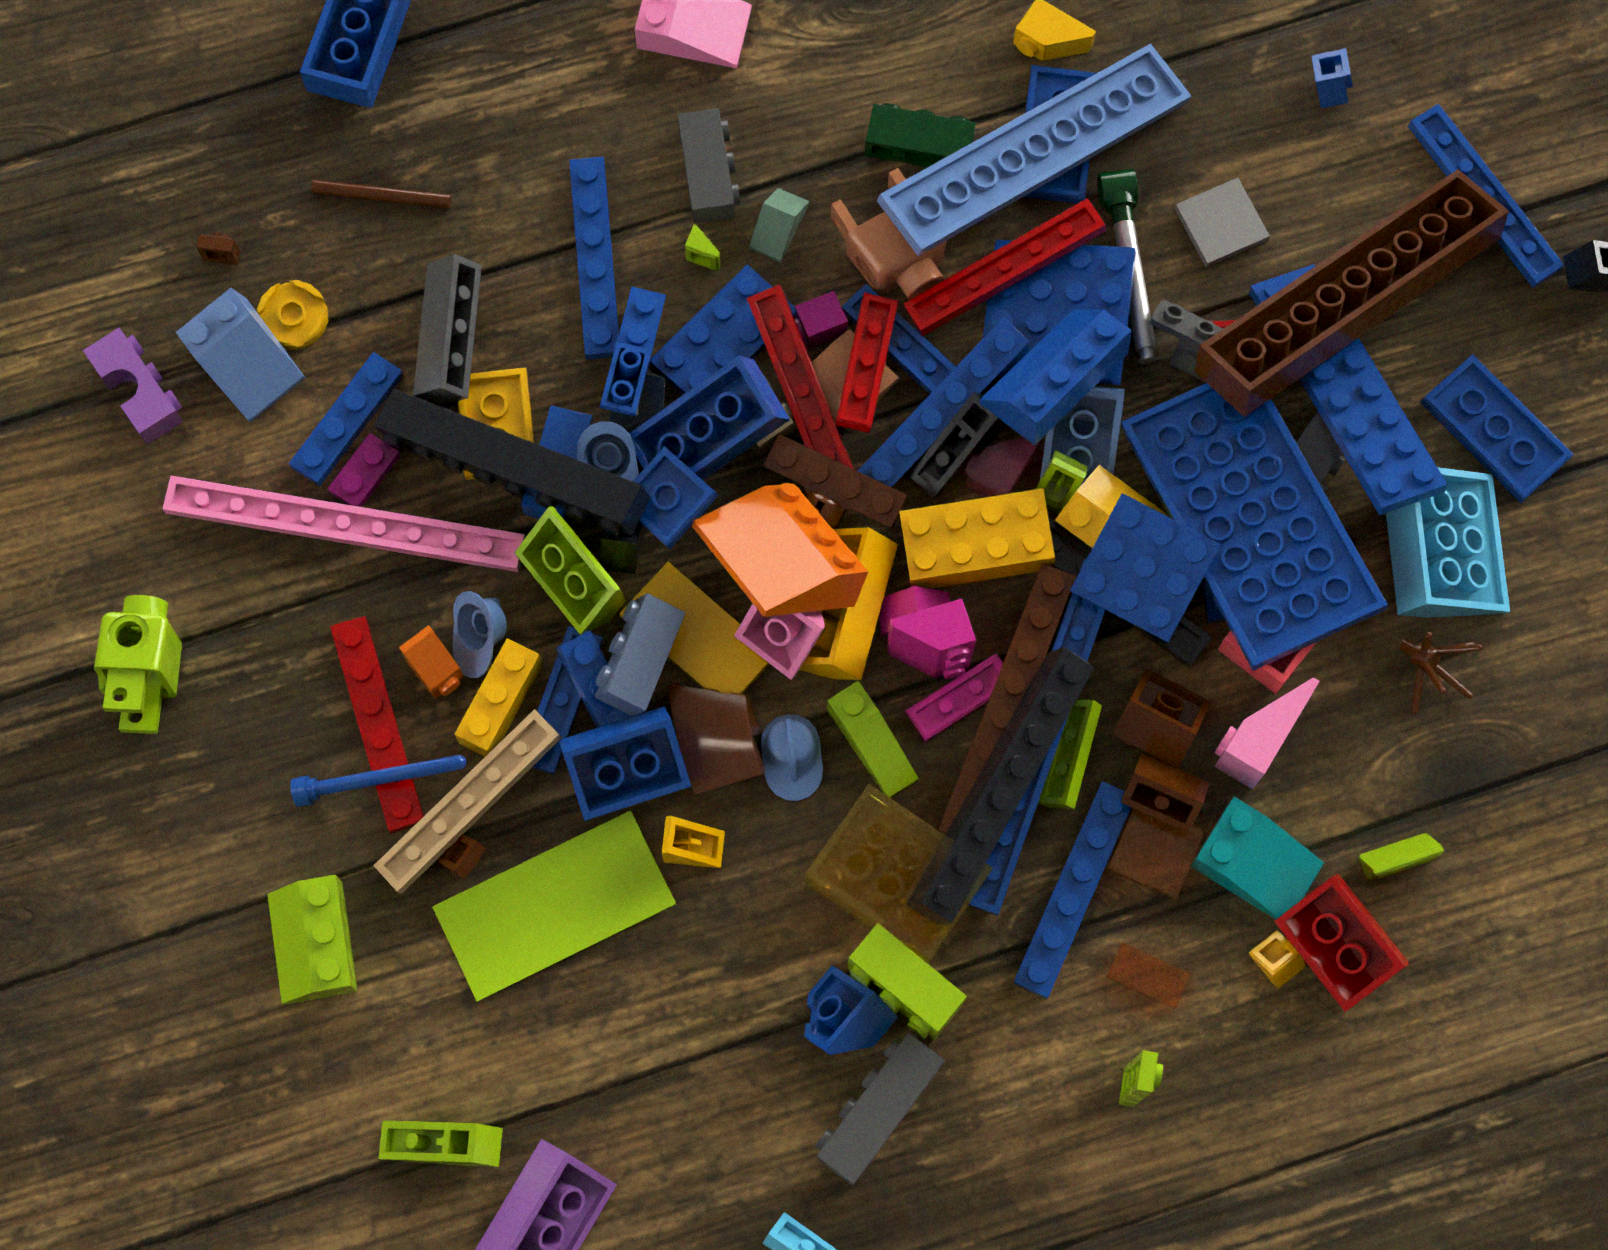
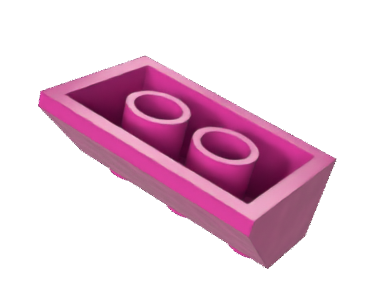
(934, 640)

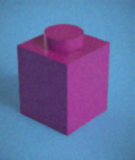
(820, 320)

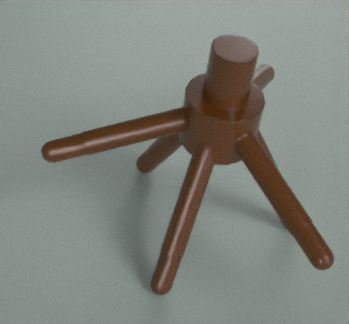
(1427, 660)

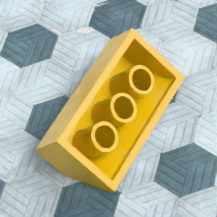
(1093, 503)
(849, 631)

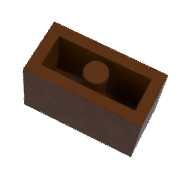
(1165, 792)

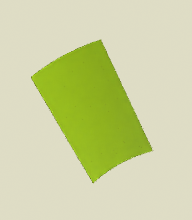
(553, 905)

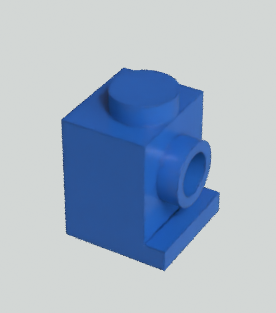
(1332, 77)

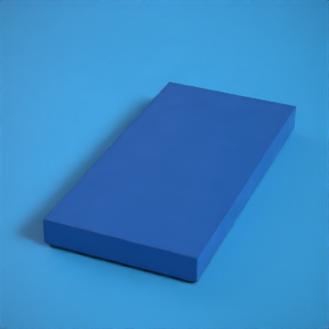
(1043, 86)
(1496, 428)

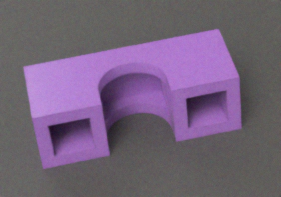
(118, 362)

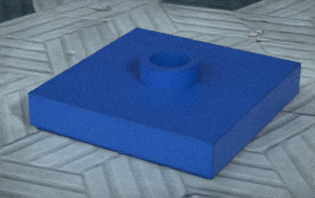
(675, 497)

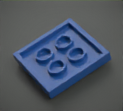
(1145, 567)

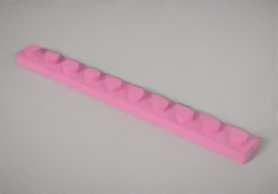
(343, 523)

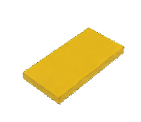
(706, 638)

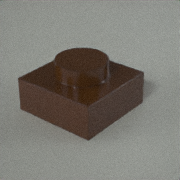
(218, 248)
(462, 856)

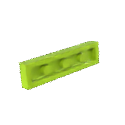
(1140, 1078)

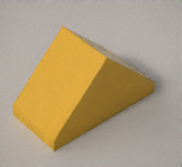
(692, 843)

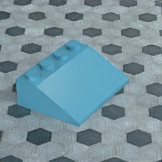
(1449, 551)

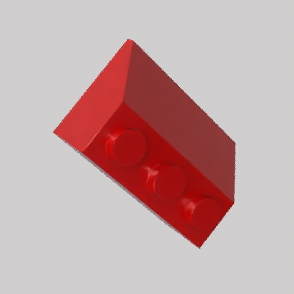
(1341, 942)

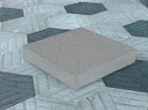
(1222, 222)

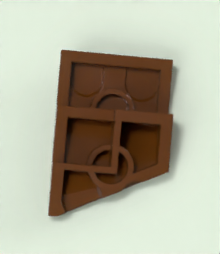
(715, 736)

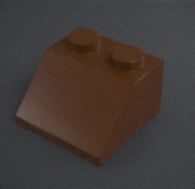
(1161, 718)

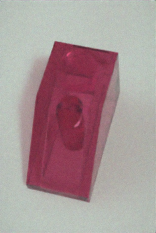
(999, 467)

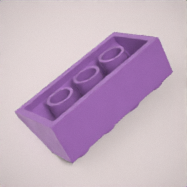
(549, 1204)

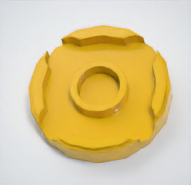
(294, 313)

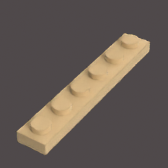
(467, 801)

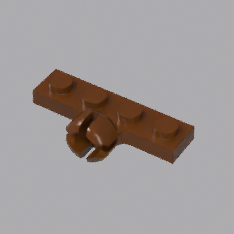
(834, 486)

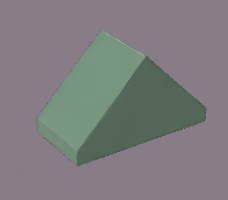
(778, 224)

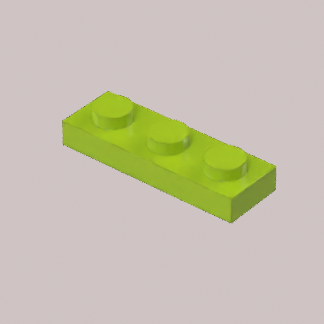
(1071, 756)

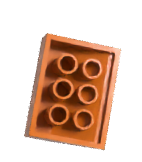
(782, 552)

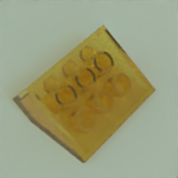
(875, 867)

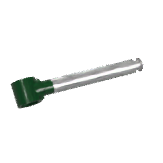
(1119, 197)

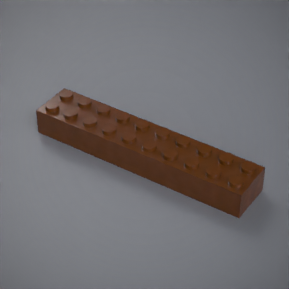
(1350, 292)

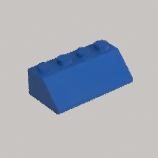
(1058, 372)

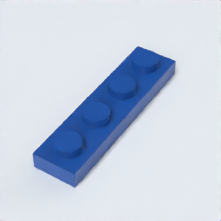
(908, 347)
(346, 419)
(560, 706)

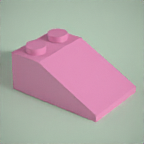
(694, 29)
(1252, 747)

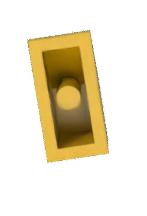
(1051, 33)

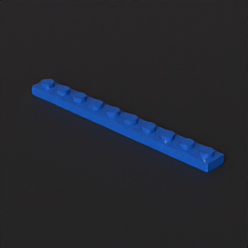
(1078, 635)

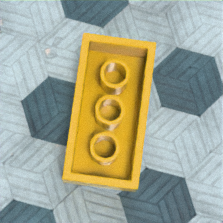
(977, 539)

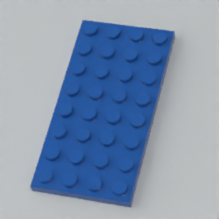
(1283, 554)

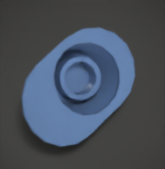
(609, 449)
(476, 630)
(792, 757)

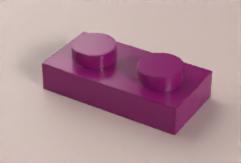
(364, 471)

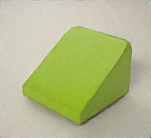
(701, 250)

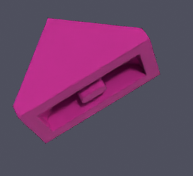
(908, 602)

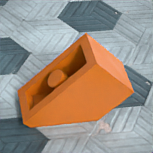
(432, 663)

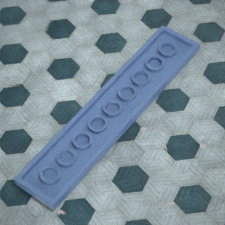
(1033, 149)

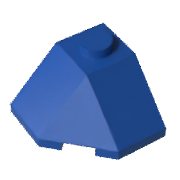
(845, 1014)

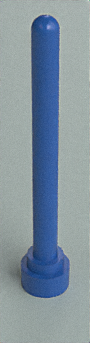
(307, 789)

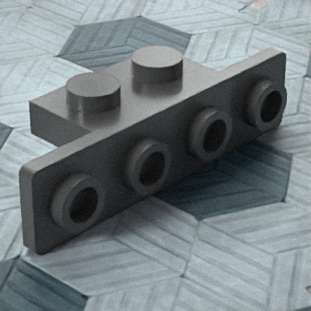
(1188, 328)

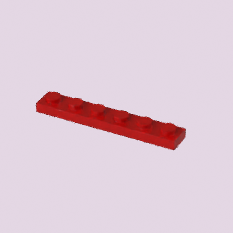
(1005, 267)
(797, 374)
(376, 720)

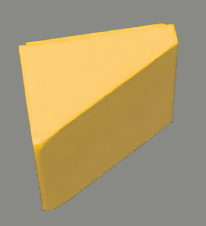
(1277, 959)

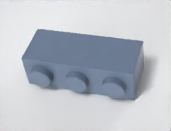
(638, 654)

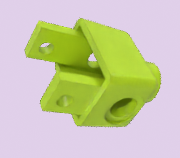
(138, 659)

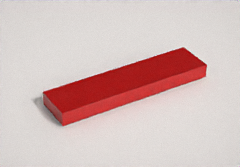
(866, 362)

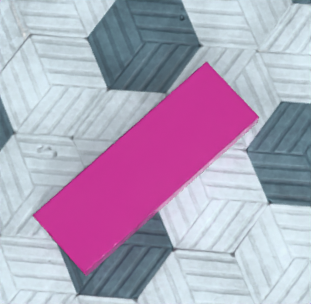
(955, 699)

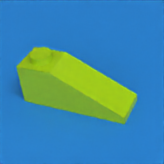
(871, 739)
(441, 1143)

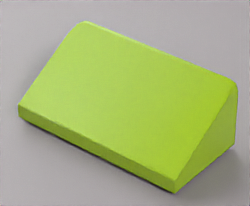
(1399, 856)

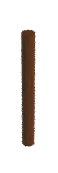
(381, 193)

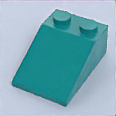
(1257, 860)

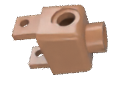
(884, 254)

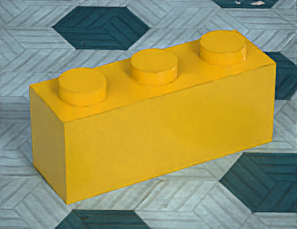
(499, 698)

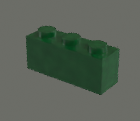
(916, 135)

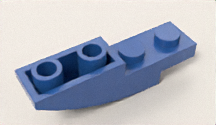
(633, 351)

